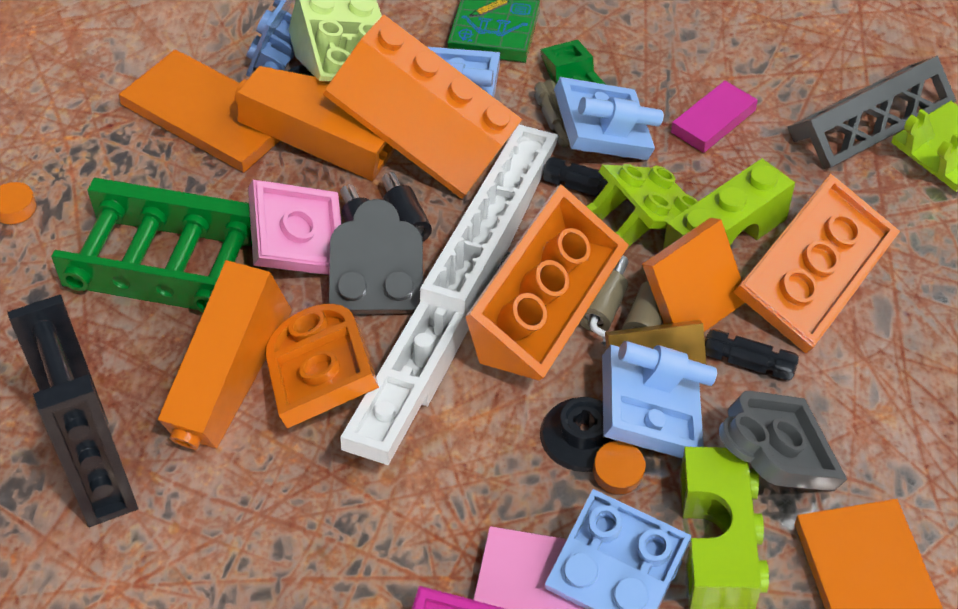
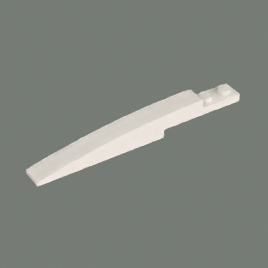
(446, 297)

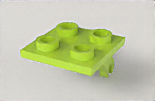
(933, 142)
(649, 190)

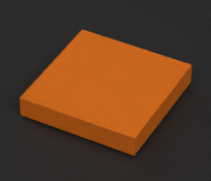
(695, 276)

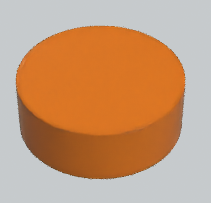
(16, 203)
(619, 467)

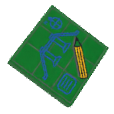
(495, 27)

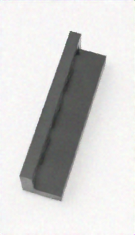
(865, 100)

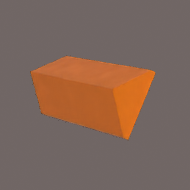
(544, 287)

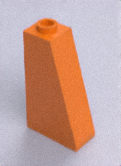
(298, 113)
(223, 355)

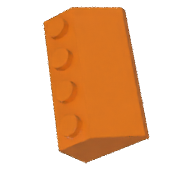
(422, 106)

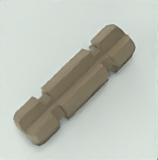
(547, 100)

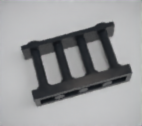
(73, 410)

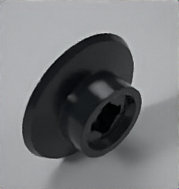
(564, 438)

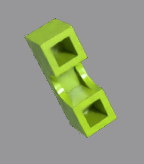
(748, 202)
(725, 568)

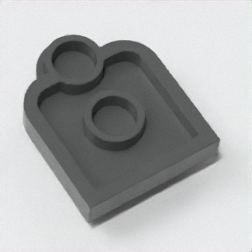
(376, 262)
(781, 441)

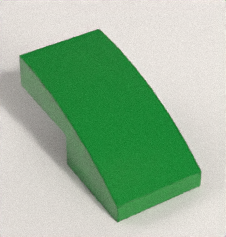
(570, 61)

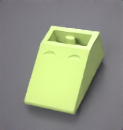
(328, 32)

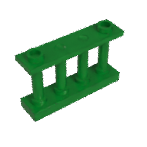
(154, 211)

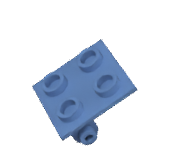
(275, 45)

